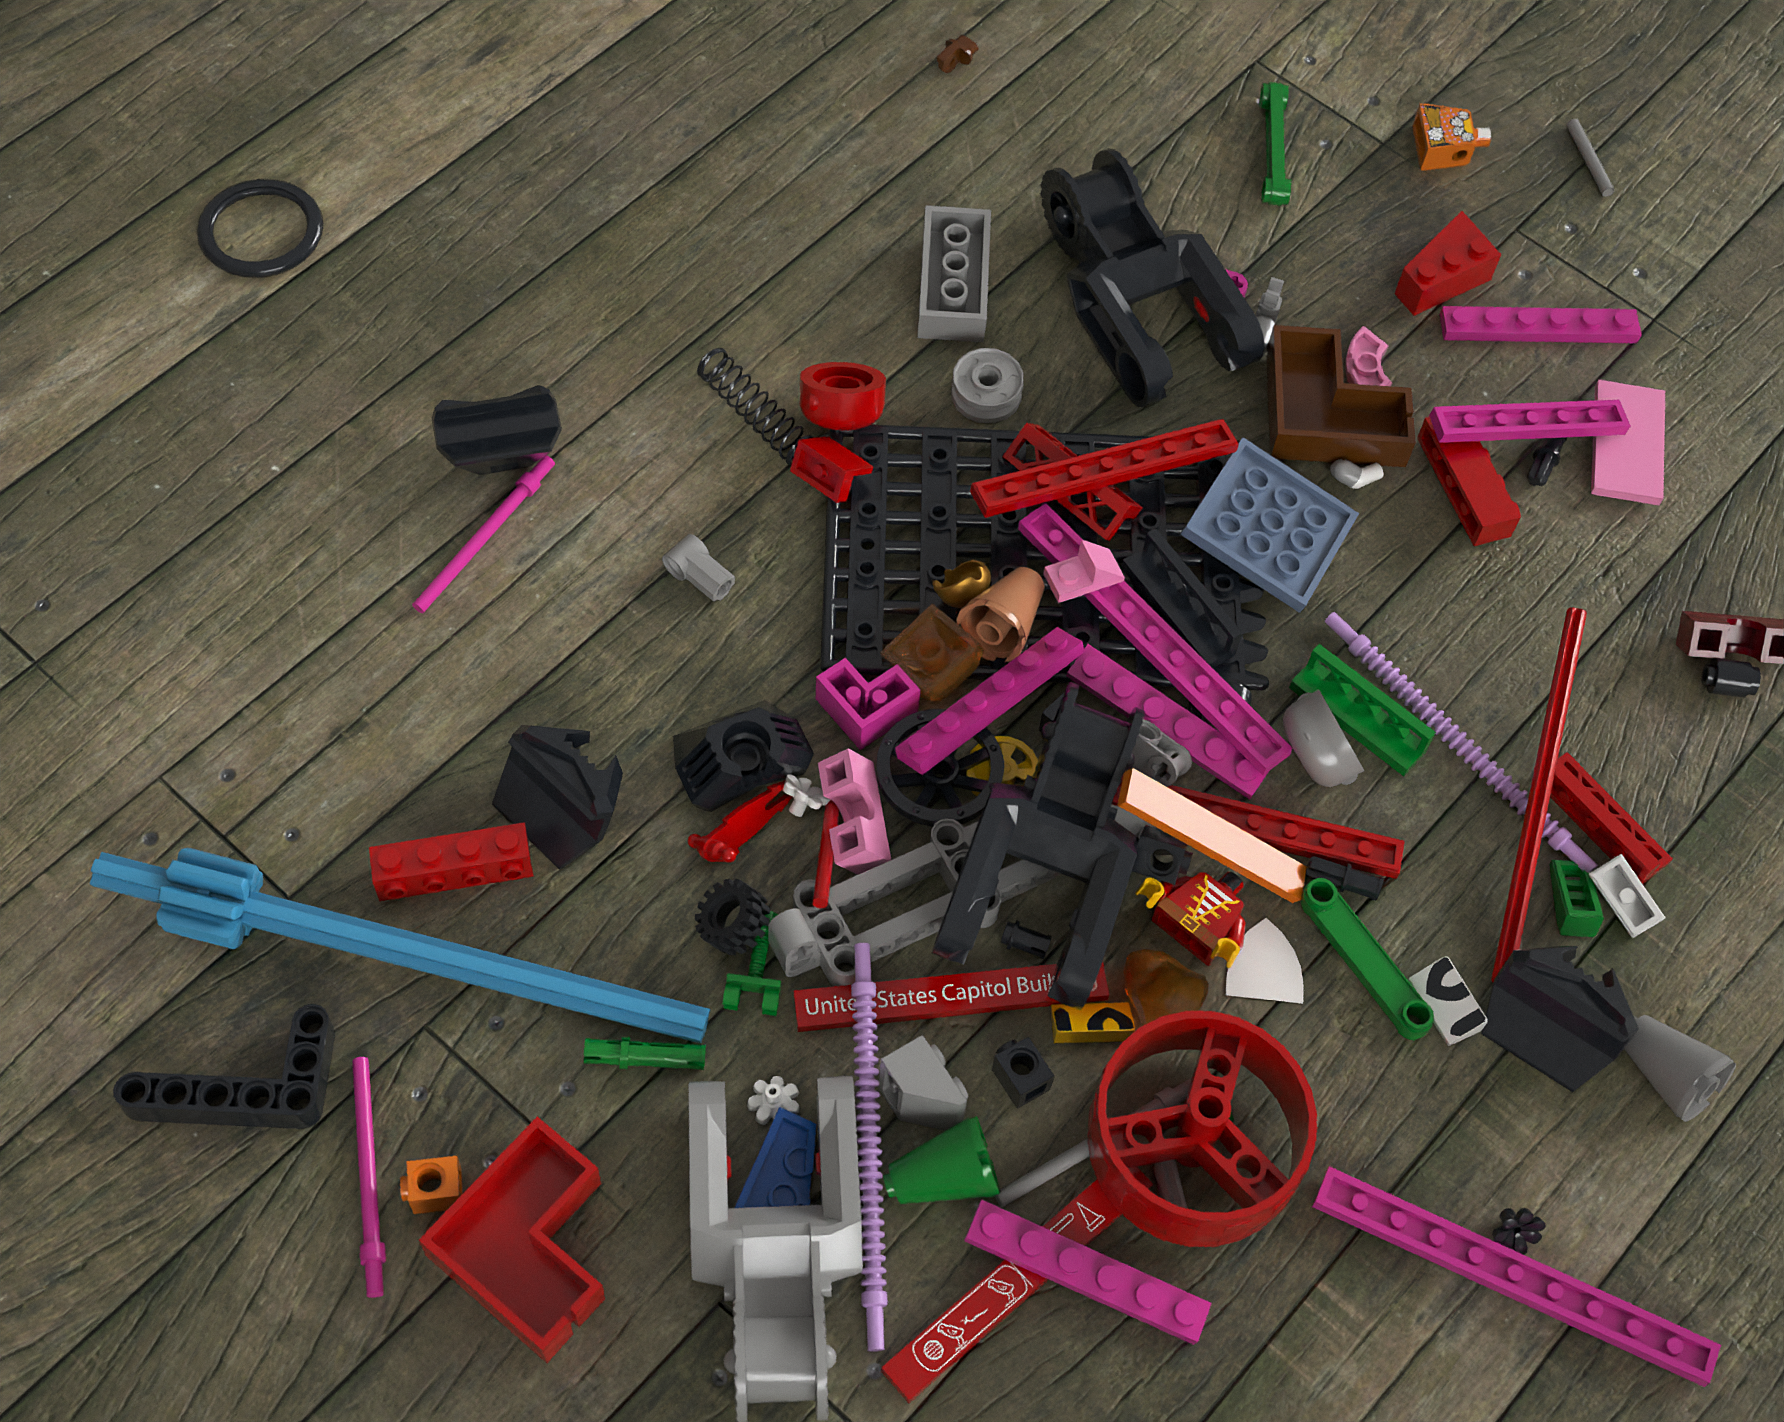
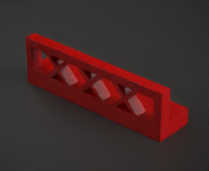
(1056, 451)
(1605, 819)

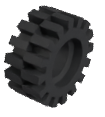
(746, 925)

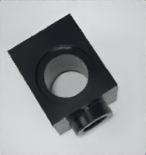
(1148, 865)
(1022, 1087)

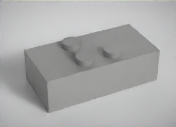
(954, 274)

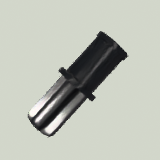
(1545, 459)
(1345, 877)

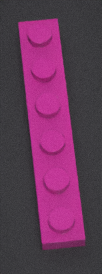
(1540, 324)
(1529, 420)
(989, 700)
(1205, 744)
(1088, 1272)

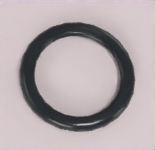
(268, 267)

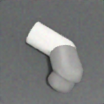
(1355, 476)

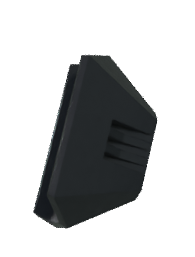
(497, 431)
(739, 754)
(557, 791)
(1558, 1015)

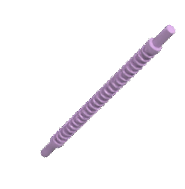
(1360, 646)
(874, 1297)

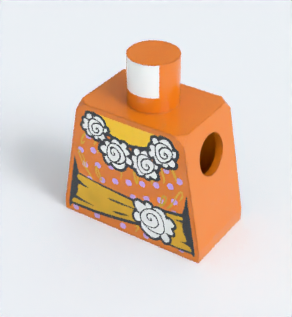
(1446, 136)

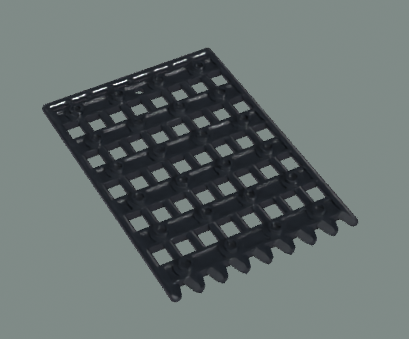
(1006, 549)

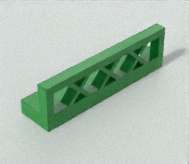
(1361, 713)

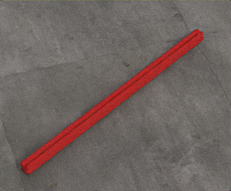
(1540, 787)

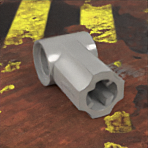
(692, 561)

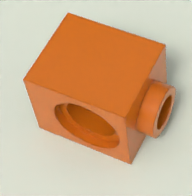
(419, 1171)

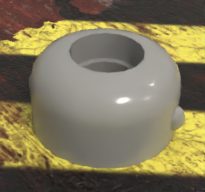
(1320, 741)

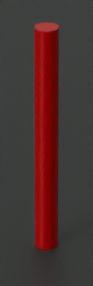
(825, 857)

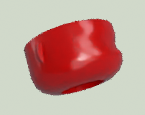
(842, 395)

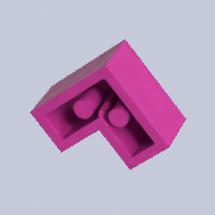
(865, 708)

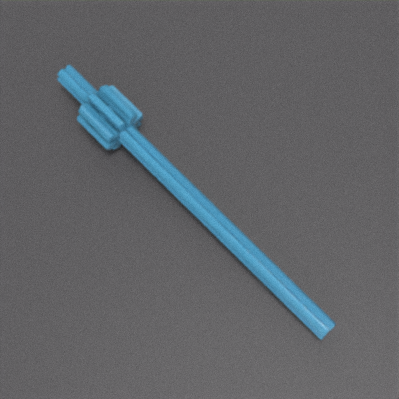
(221, 902)

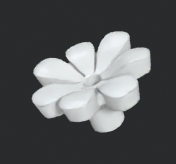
(803, 795)
(771, 1097)

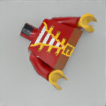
(1200, 914)

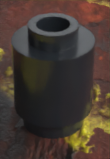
(1731, 677)

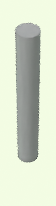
(1590, 157)

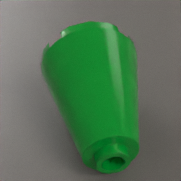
(945, 1168)

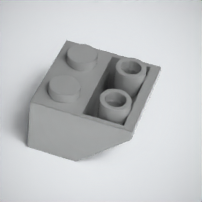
(921, 1087)

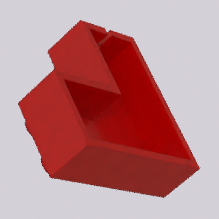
(500, 1242)

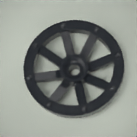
(948, 767)

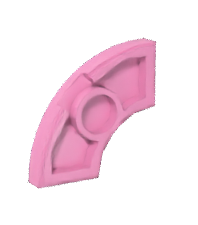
(1364, 359)

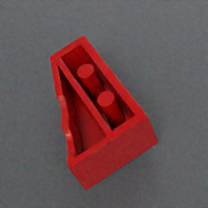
(1447, 266)

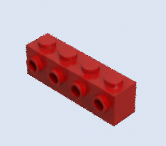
(1471, 486)
(450, 861)

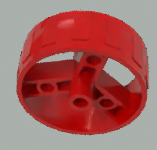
(1203, 1120)

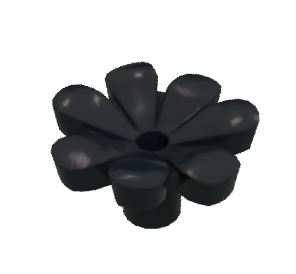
(1518, 1229)

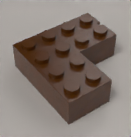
(1323, 417)

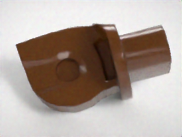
(956, 51)

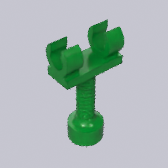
(754, 981)

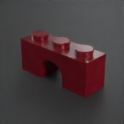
(1716, 634)

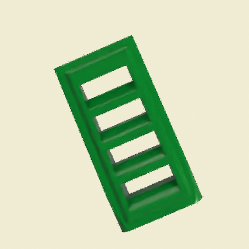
(1575, 919)

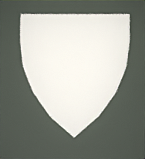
(1266, 967)

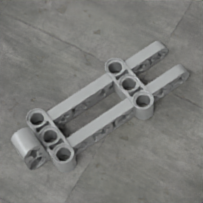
(797, 930)

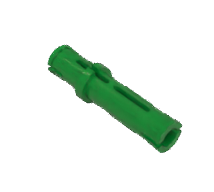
(639, 1053)

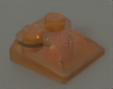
(934, 653)

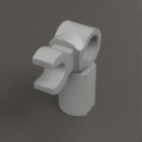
(1269, 308)

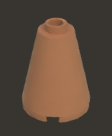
(1004, 614)

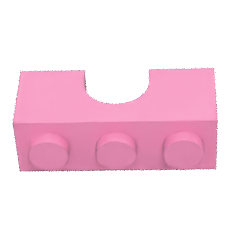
(853, 787)

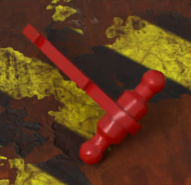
(739, 826)

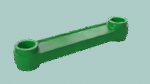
(1275, 187)
(1367, 959)

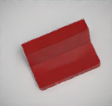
(828, 466)

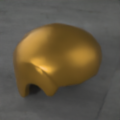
(963, 583)

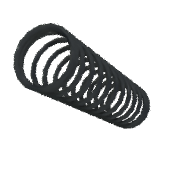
(700, 371)

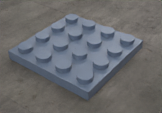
(1270, 524)

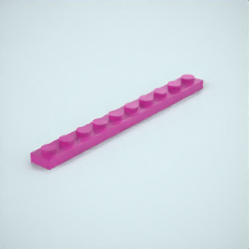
(1165, 650)
(1518, 1277)

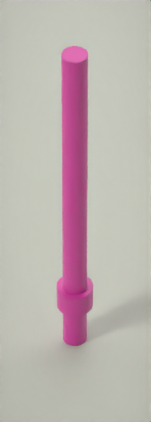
(525, 486)
(372, 1250)

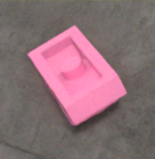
(1083, 574)

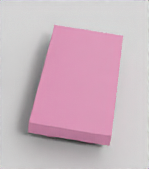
(1631, 463)

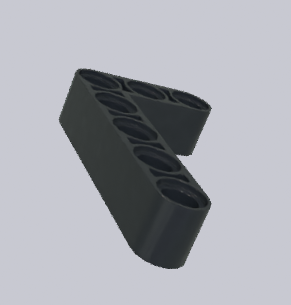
(242, 1091)

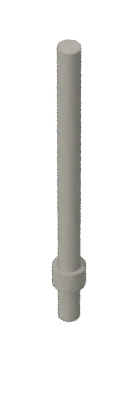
(1165, 1098)

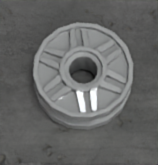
(987, 385)

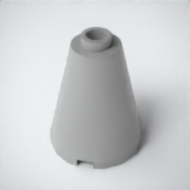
(1679, 1066)

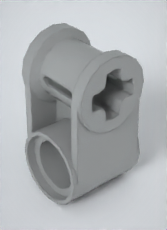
(1154, 755)

